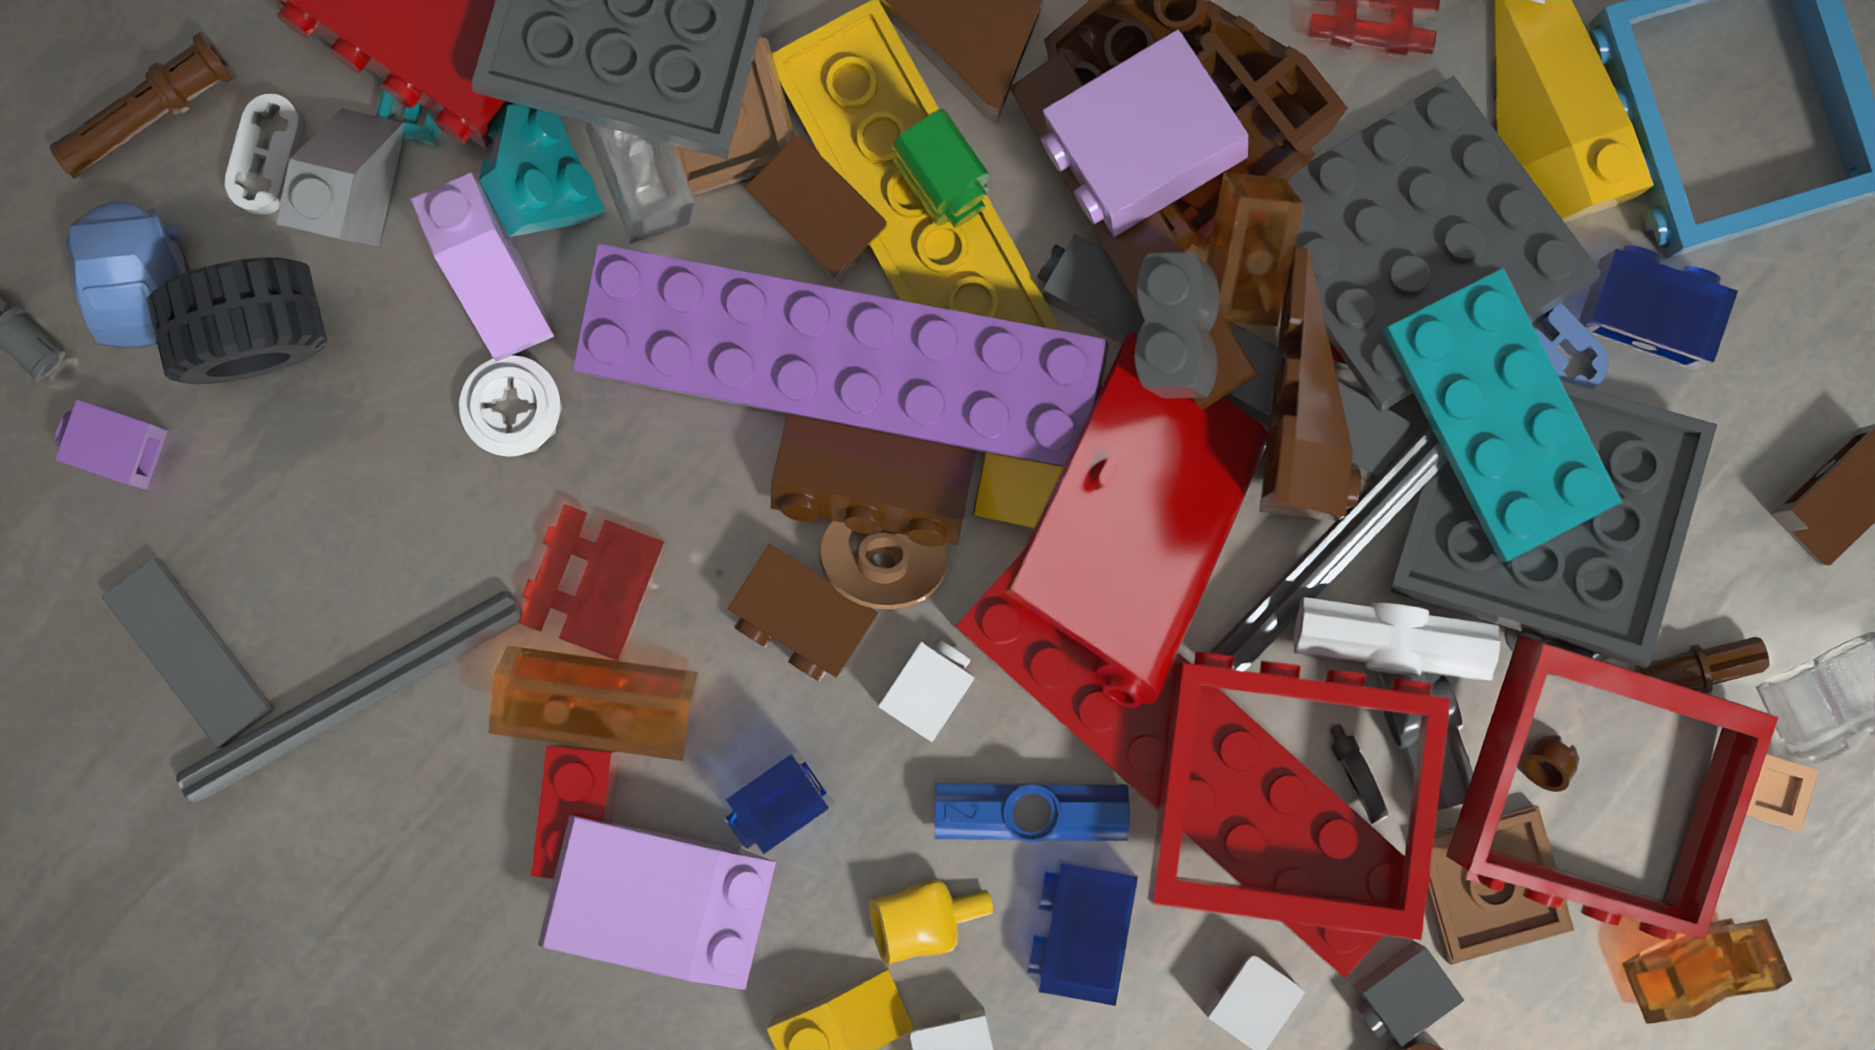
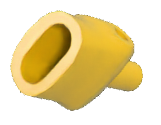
(922, 919)

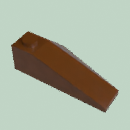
(1307, 430)

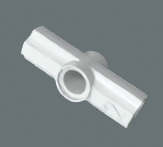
(1396, 639)

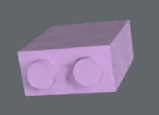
(1144, 134)

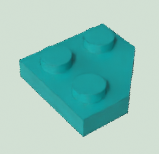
(536, 174)

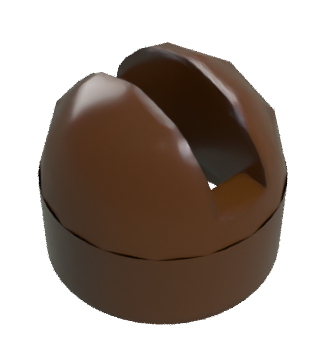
(1551, 763)

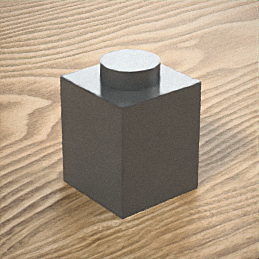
(1406, 995)

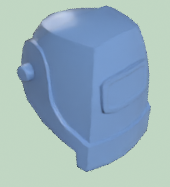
(115, 263)

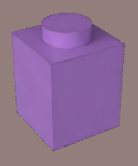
(109, 444)

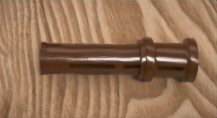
(164, 91)

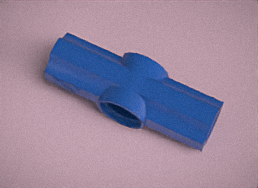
(1075, 812)

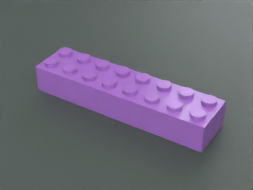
(838, 355)

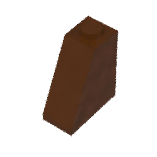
(970, 42)

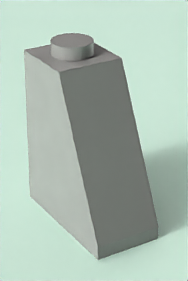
(343, 178)

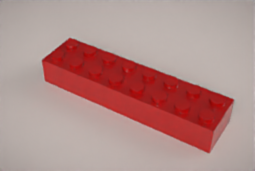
(1246, 795)

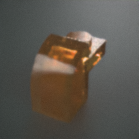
(1694, 974)

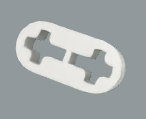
(250, 150)

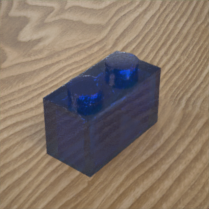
(1658, 307)
(777, 804)
(1083, 931)

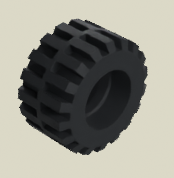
(236, 320)

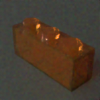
(592, 702)

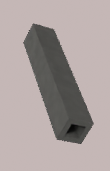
(1092, 291)

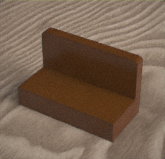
(817, 207)
(1834, 501)

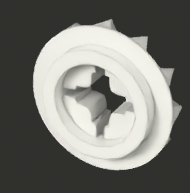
(489, 385)

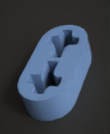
(1573, 338)

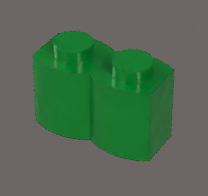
(942, 169)

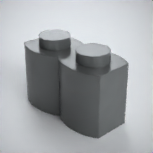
(1179, 308)

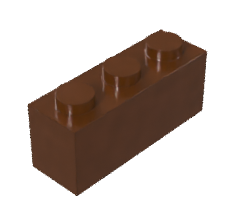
(871, 480)

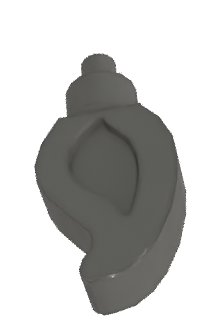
(1358, 774)

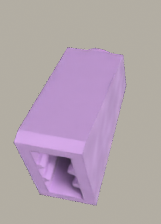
(482, 266)

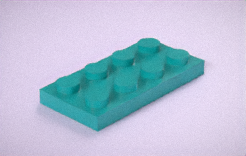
(1502, 415)

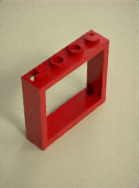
(1713, 827)
(1286, 906)

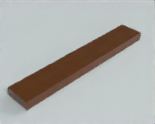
(1128, 249)

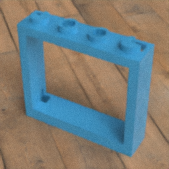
(1842, 88)

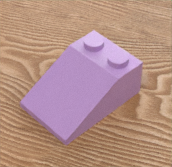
(657, 902)

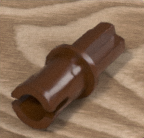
(1706, 667)

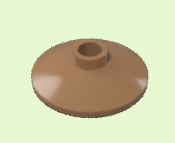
(851, 563)

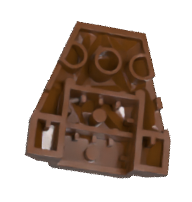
(1266, 84)

